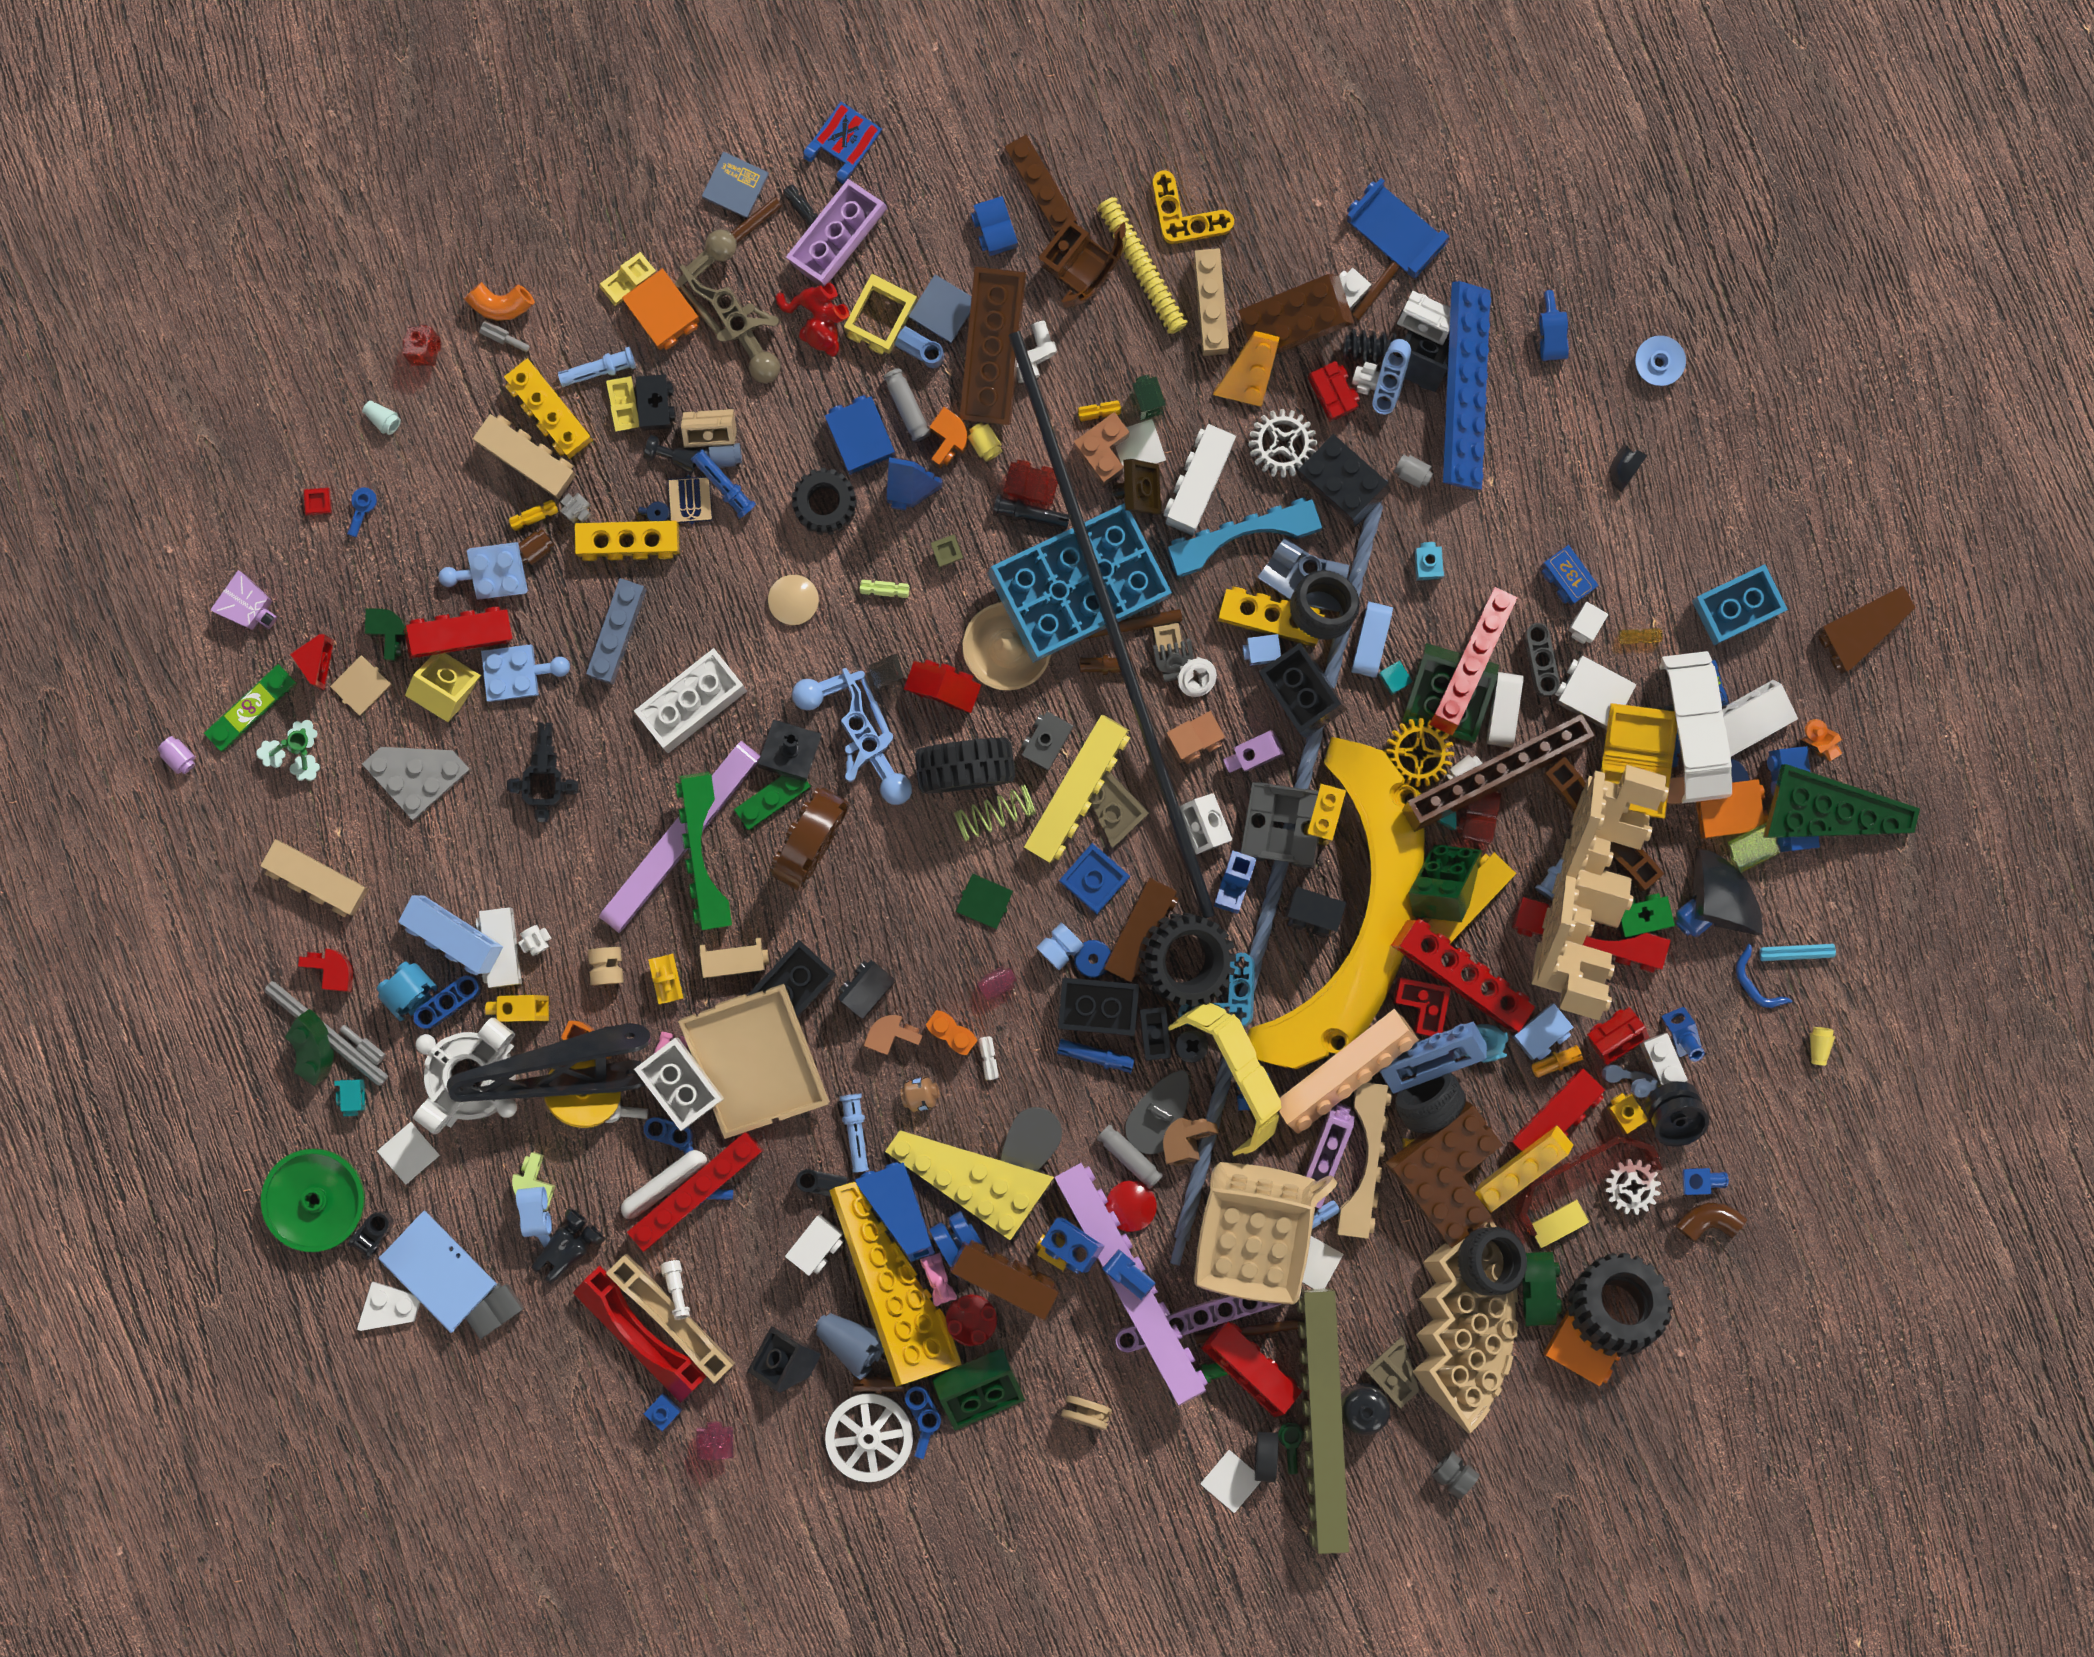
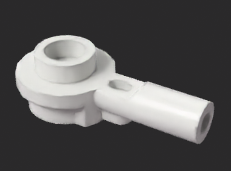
(628, 1112)

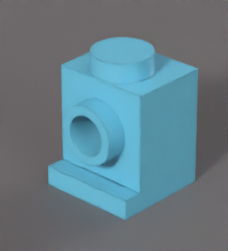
(1428, 571)

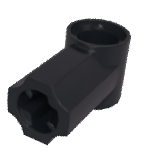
(823, 1182)

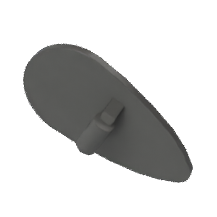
(1157, 1111)
(1032, 1138)

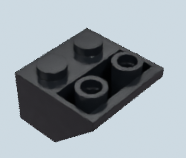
(866, 988)

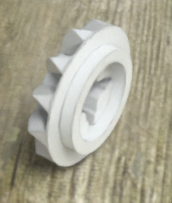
(1206, 678)

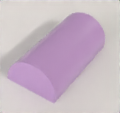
(836, 233)

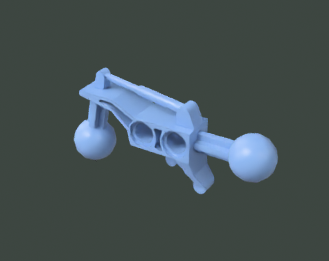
(809, 694)

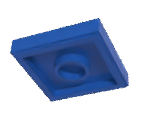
(1094, 878)

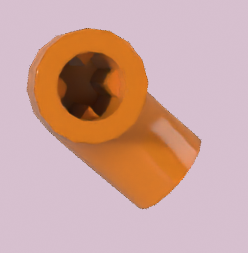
(499, 307)

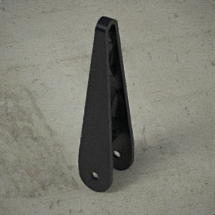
(559, 1056)

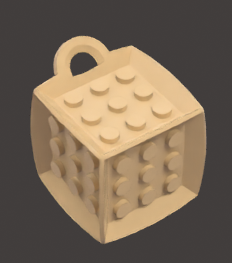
(1257, 1232)

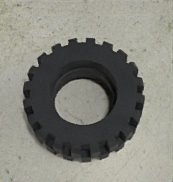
(964, 765)
(1599, 1326)

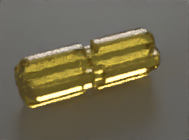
(1645, 635)

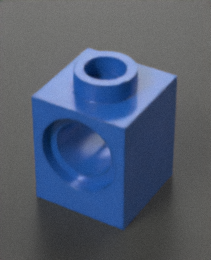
(663, 1411)

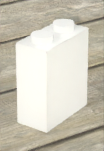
(1592, 690)

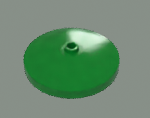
(289, 1204)

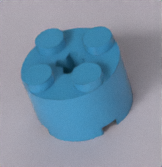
(406, 990)

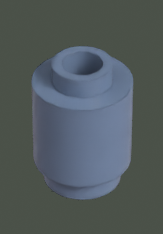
(725, 455)

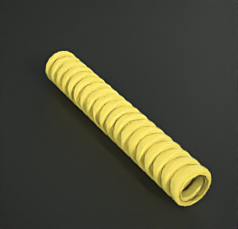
(1142, 266)

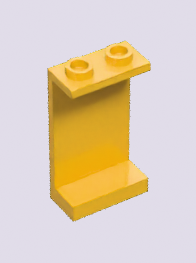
(1325, 814)

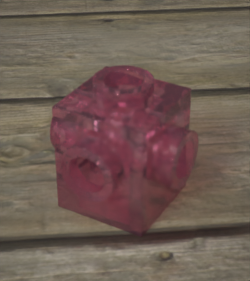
(714, 1441)

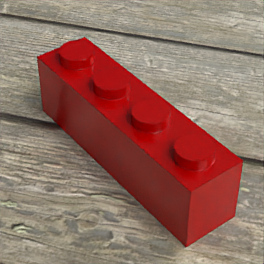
(457, 633)
(1562, 1109)
(1251, 1369)

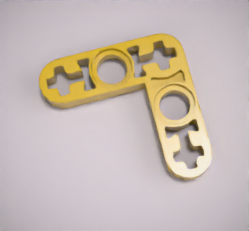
(1175, 219)

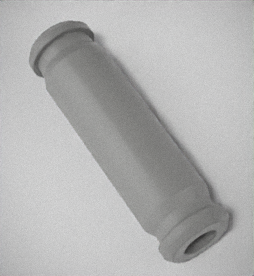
(906, 405)
(1129, 1156)

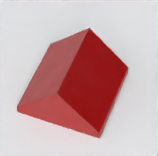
(315, 659)

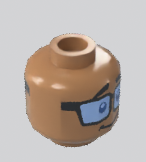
(919, 1094)

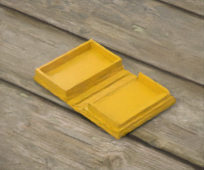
(1642, 740)

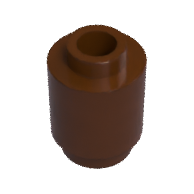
(535, 547)

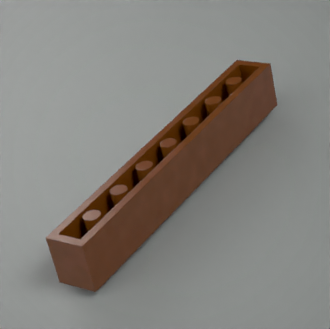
(1497, 773)

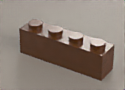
(1147, 911)

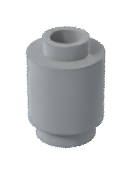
(1413, 471)

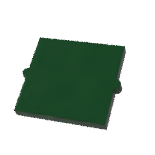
(984, 901)

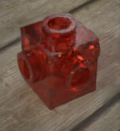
(421, 346)

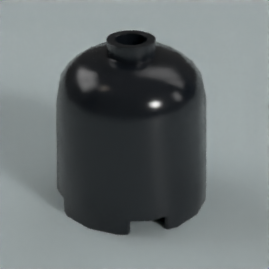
(1364, 1409)

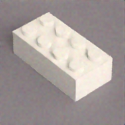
(1200, 480)

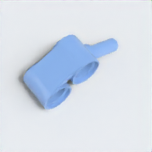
(532, 1218)

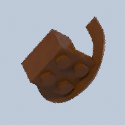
(1080, 261)

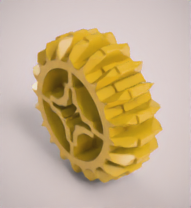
(1420, 729)

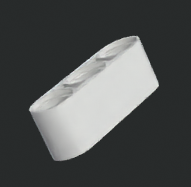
(1505, 710)

